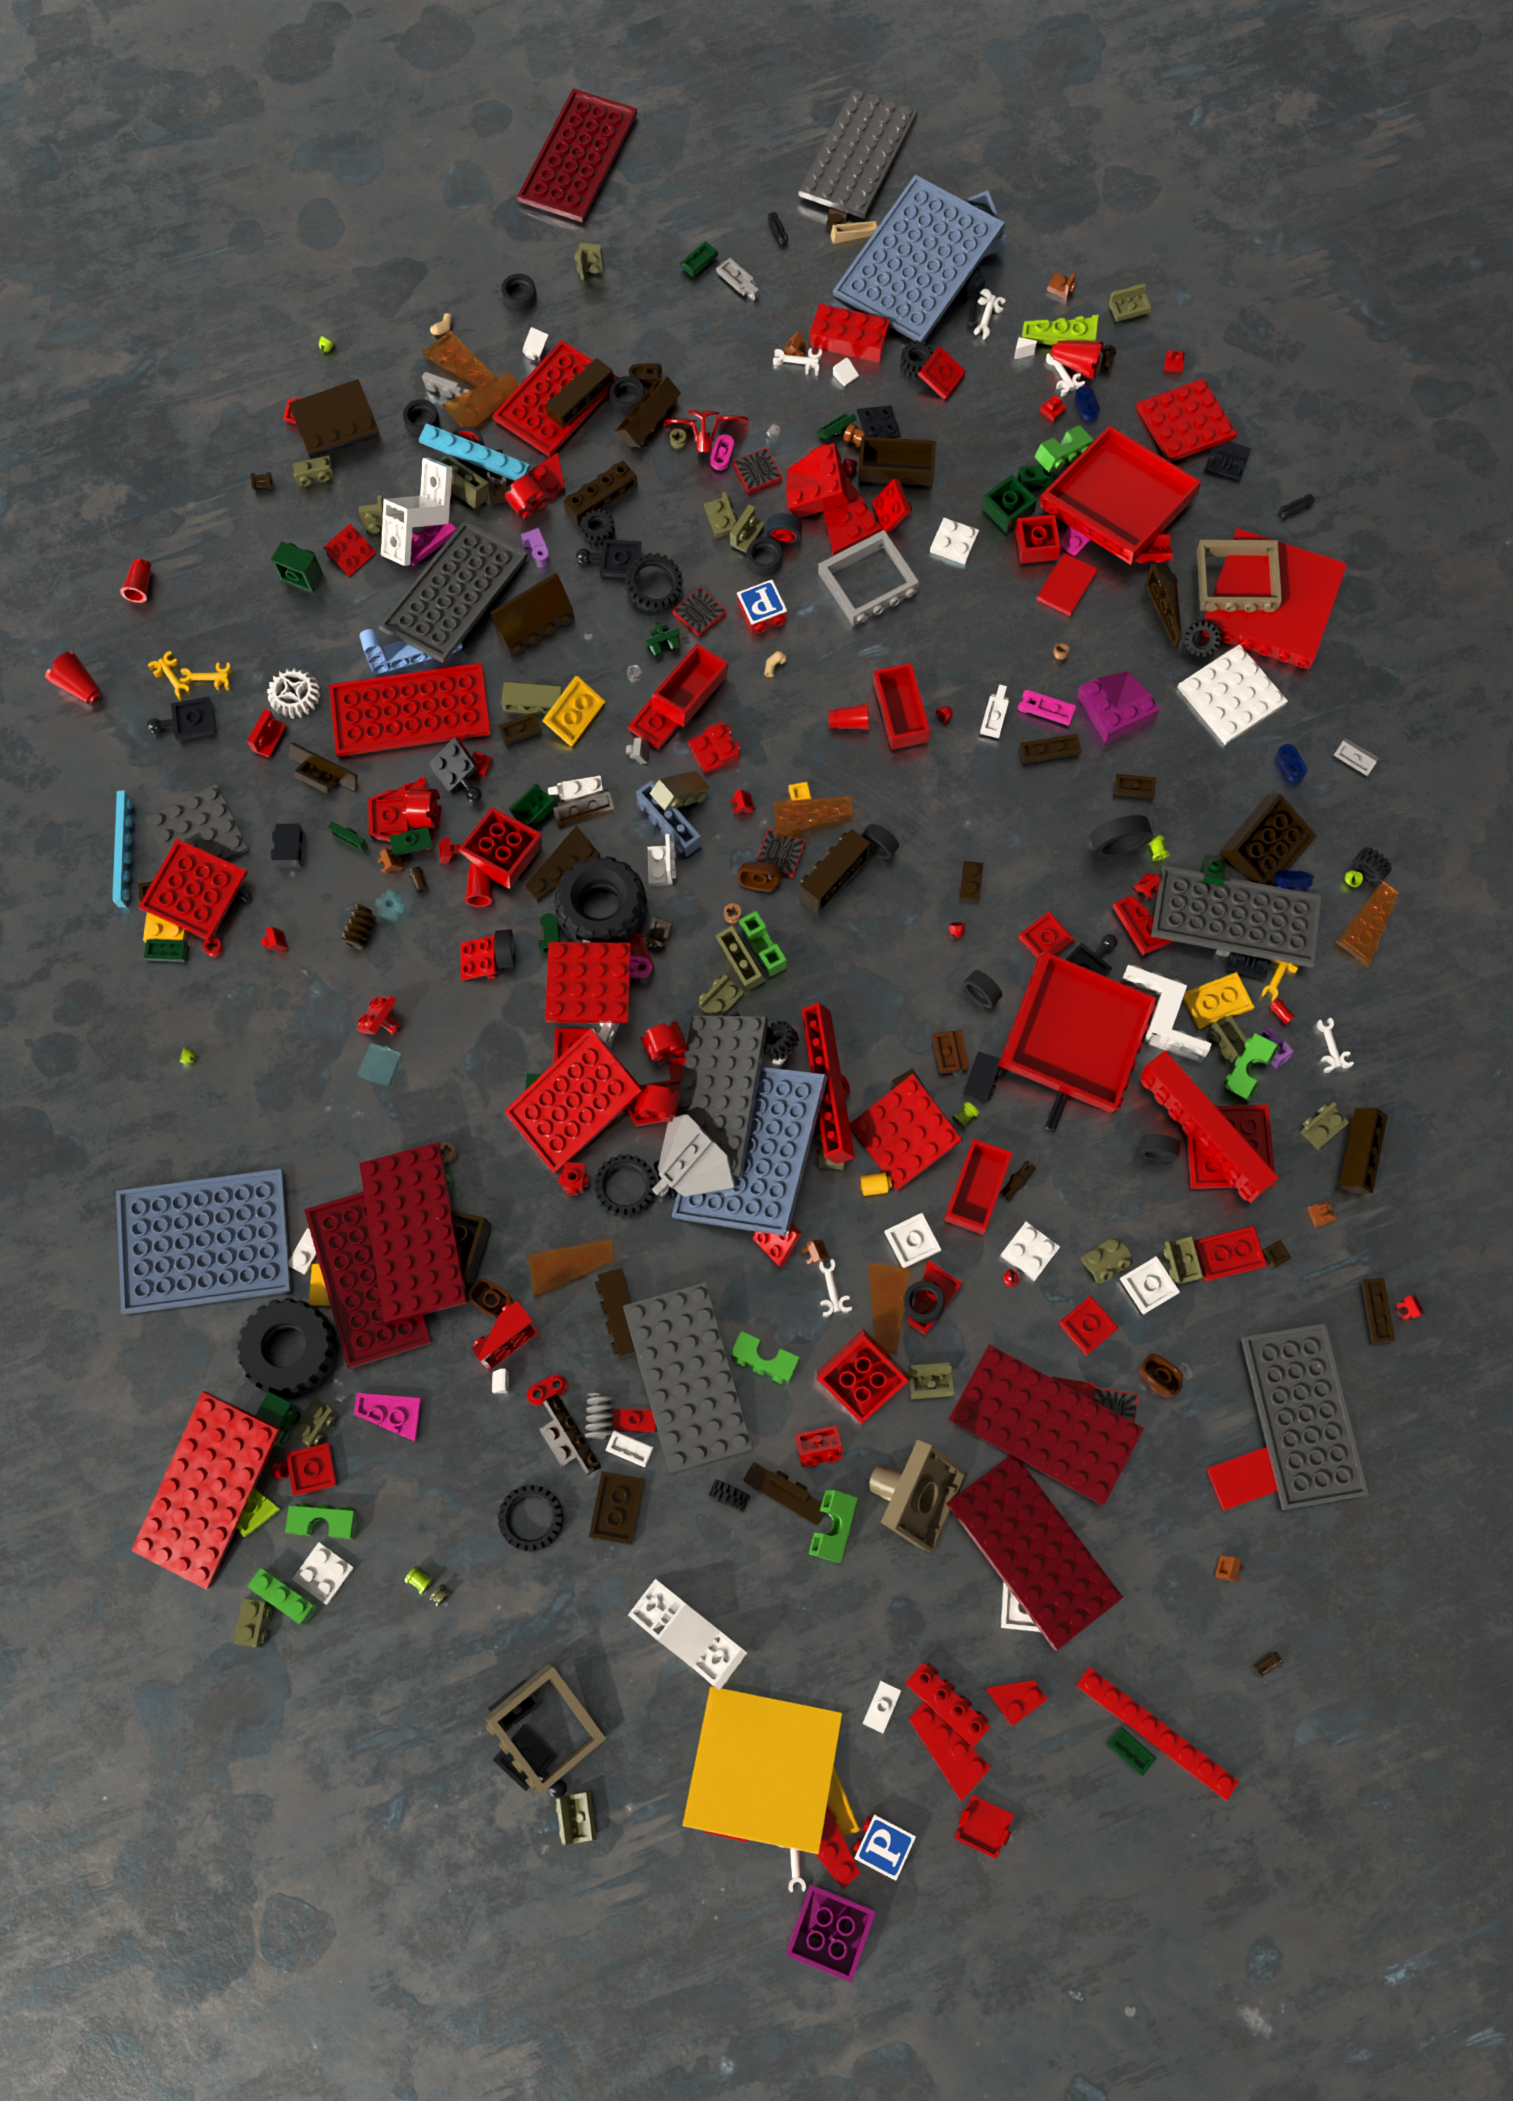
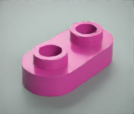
(720, 453)
(636, 963)

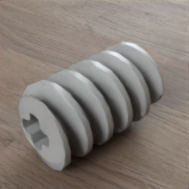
(599, 1416)

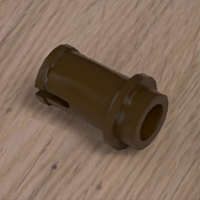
(1108, 355)
(418, 879)
(1268, 1664)

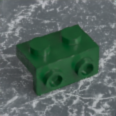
(532, 806)

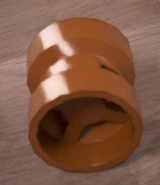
(853, 434)

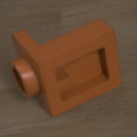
(1062, 285)

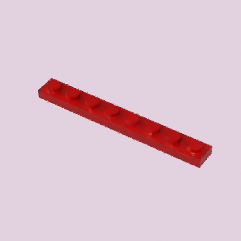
(1157, 1733)

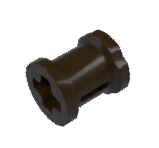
(267, 478)

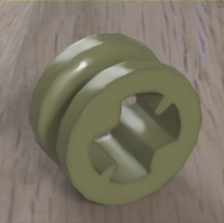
(678, 443)
(440, 1595)

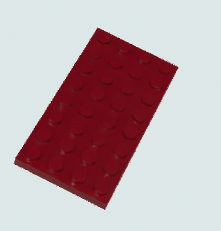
(577, 155)
(413, 1233)
(350, 1278)
(1046, 1425)
(1034, 1551)

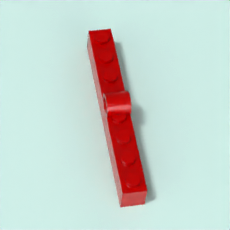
(824, 1060)

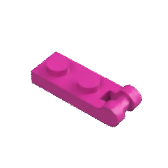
(1047, 707)

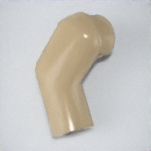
(442, 327)
(777, 657)

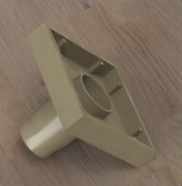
(918, 1494)

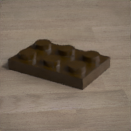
(616, 1508)

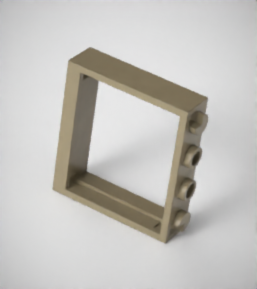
(1222, 548)
(507, 1745)

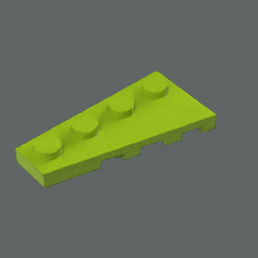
(1068, 330)
(256, 1513)

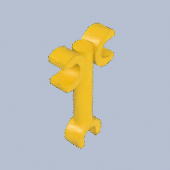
(164, 665)
(220, 677)
(1277, 978)

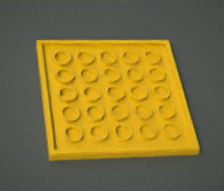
(763, 1770)

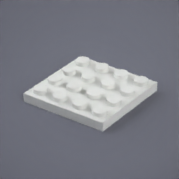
(1232, 694)

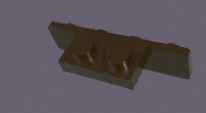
(319, 770)
(565, 1437)
(785, 1492)

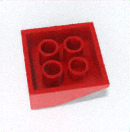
(816, 482)
(501, 847)
(508, 1334)
(862, 1376)

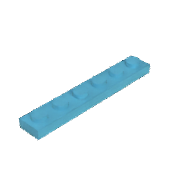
(473, 453)
(121, 853)

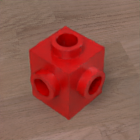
(577, 1172)

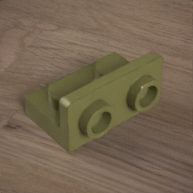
(589, 259)
(313, 471)
(721, 515)
(746, 529)
(720, 997)
(1324, 1126)
(314, 1422)
(252, 1623)

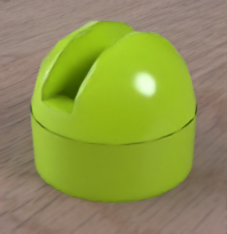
(325, 344)
(1354, 875)
(187, 1054)

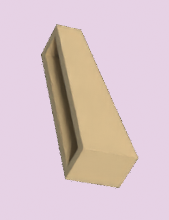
(852, 231)

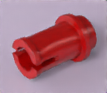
(1282, 1011)

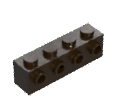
(579, 393)
(648, 412)
(601, 491)
(1363, 1150)
(615, 1295)

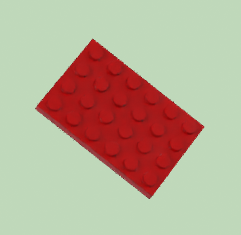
(525, 408)
(573, 1100)

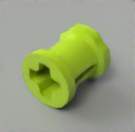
(1158, 848)
(965, 1115)
(419, 1580)

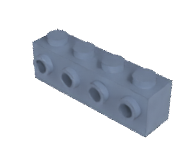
(670, 821)

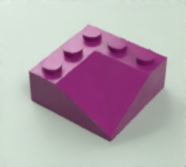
(1117, 705)
(830, 1932)

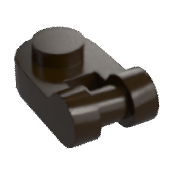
(640, 372)

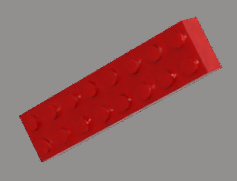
(1207, 1127)

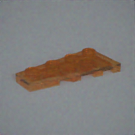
(458, 359)
(481, 401)
(802, 815)
(1365, 929)
(563, 1265)
(887, 1296)

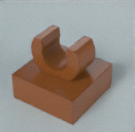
(793, 345)
(391, 863)
(1321, 1214)
(817, 1251)
(1228, 1568)

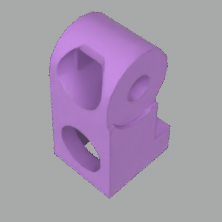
(539, 550)
(1284, 1053)

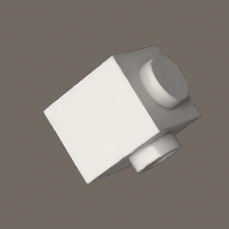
(535, 344)

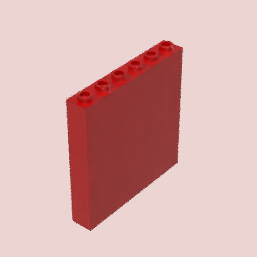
(1120, 494)
(1307, 596)
(1078, 1032)

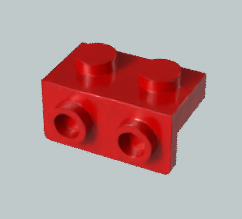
(1158, 550)

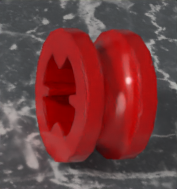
(216, 950)

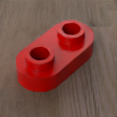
(547, 1389)

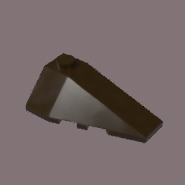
(1164, 593)

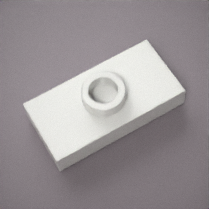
(629, 1448)
(881, 1707)

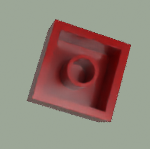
(1037, 539)

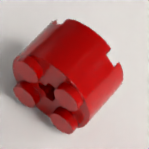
(527, 496)
(422, 808)
(664, 1042)
(657, 1102)

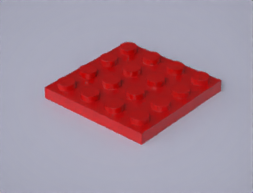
(1186, 420)
(193, 890)
(588, 982)
(1253, 1125)
(905, 1132)

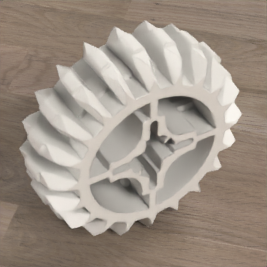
(285, 701)

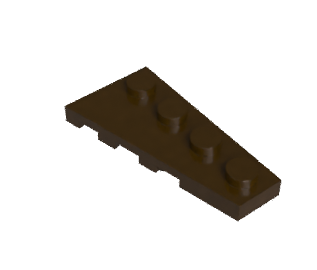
(570, 851)

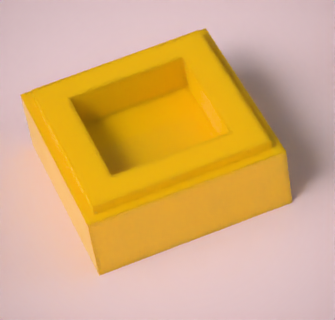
(799, 791)

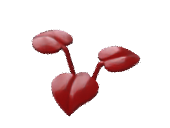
(704, 440)

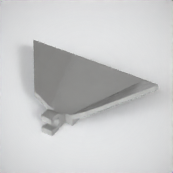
(692, 1161)

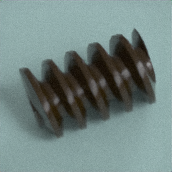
(357, 926)

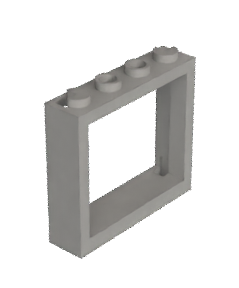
(853, 555)

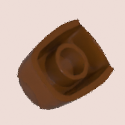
(759, 876)
(489, 1297)
(1161, 1376)

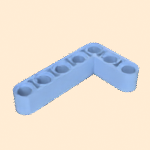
(392, 655)

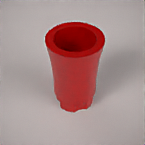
(137, 581)
(850, 717)
(478, 888)

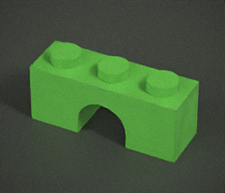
(1054, 455)
(761, 944)
(1257, 1050)
(780, 1367)
(841, 1510)
(302, 1519)
(282, 1597)

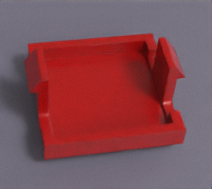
(984, 1827)

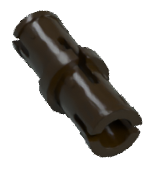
(1017, 1180)

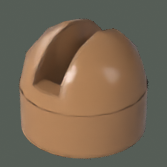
(1061, 647)

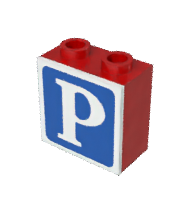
(762, 607)
(883, 1846)

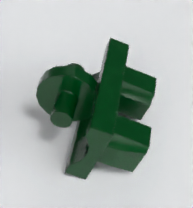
(655, 643)

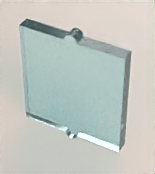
(379, 1064)

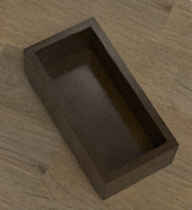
(896, 458)

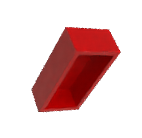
(849, 332)
(689, 685)
(901, 706)
(978, 1186)

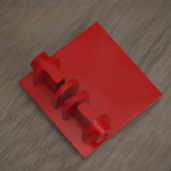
(349, 550)
(478, 958)

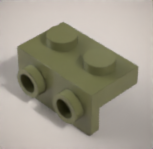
(1129, 302)
(372, 516)
(1229, 1038)
(1107, 1260)
(1183, 1260)
(930, 1380)
(576, 1818)

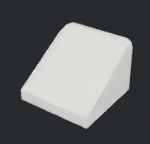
(1025, 348)
(845, 372)
(500, 1381)

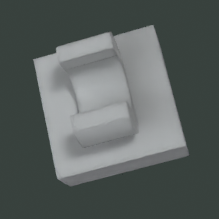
(638, 751)

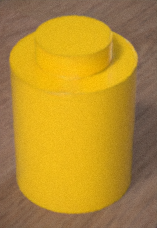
(875, 1183)

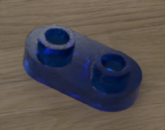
(1087, 401)
(1293, 763)
(1293, 879)

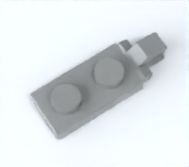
(738, 278)
(447, 387)

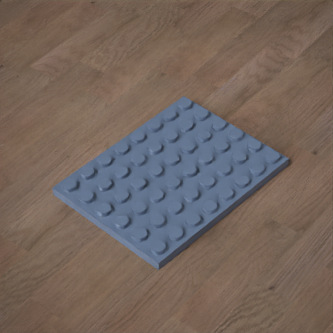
(918, 258)
(775, 1158)
(202, 1241)

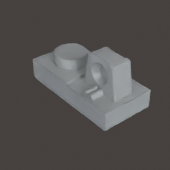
(1356, 756)

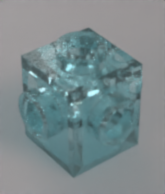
(389, 913)

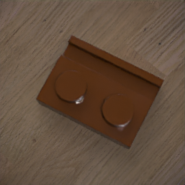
(950, 1051)

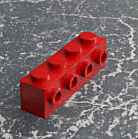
(947, 1704)

